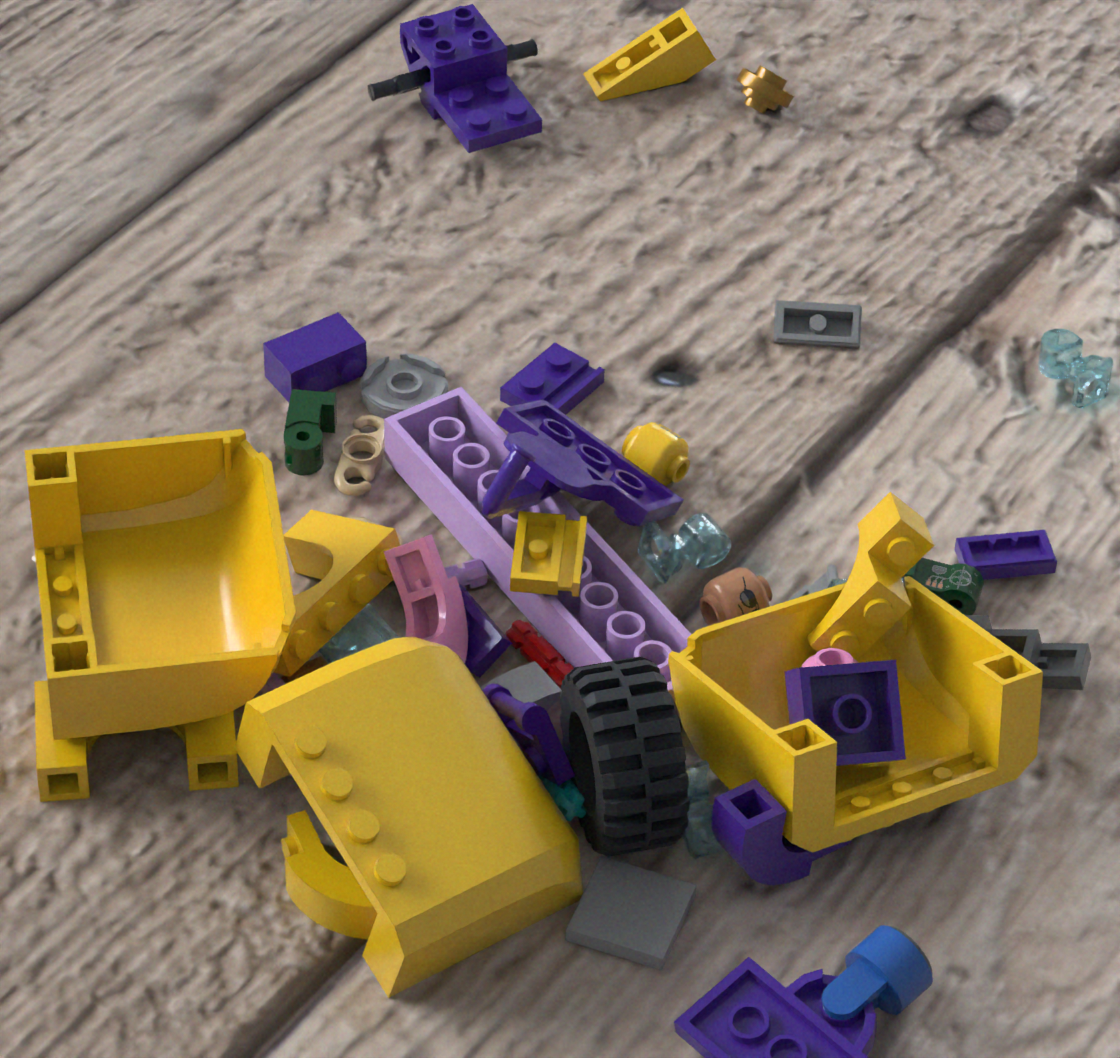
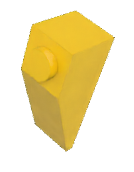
(653, 60)

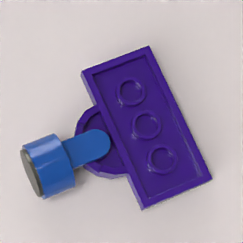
(814, 1015)

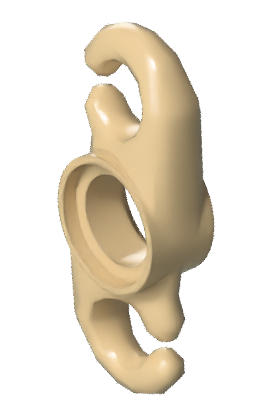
(367, 468)

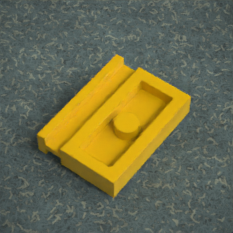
(548, 553)

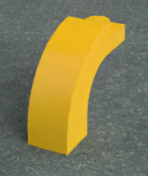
(322, 885)

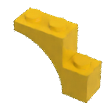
(874, 595)

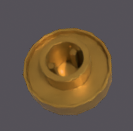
(764, 89)

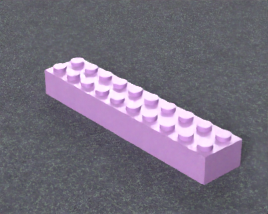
(449, 459)

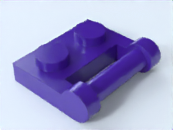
(532, 732)

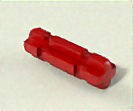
(538, 650)

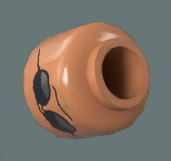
(734, 595)

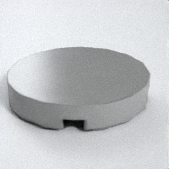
(401, 384)

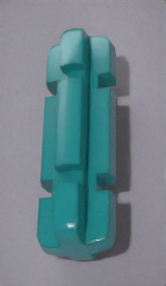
(566, 798)

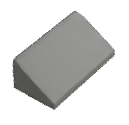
(817, 324)

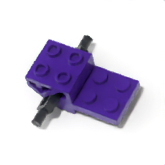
(464, 78)

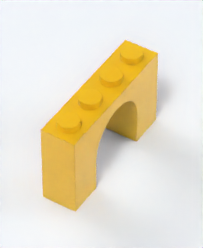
(352, 571)
(64, 763)

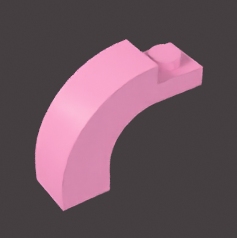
(429, 598)

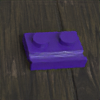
(556, 377)

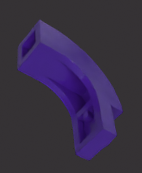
(750, 829)

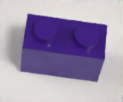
(315, 357)

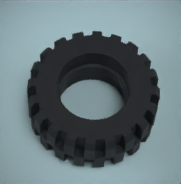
(625, 755)

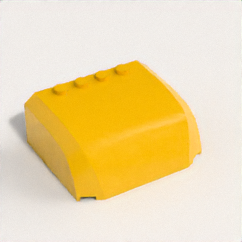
(157, 579)
(962, 700)
(419, 802)

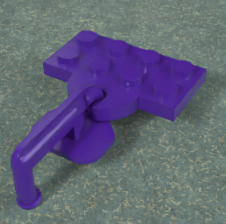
(571, 460)

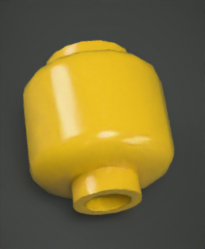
(657, 452)

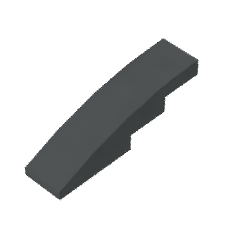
(1062, 663)

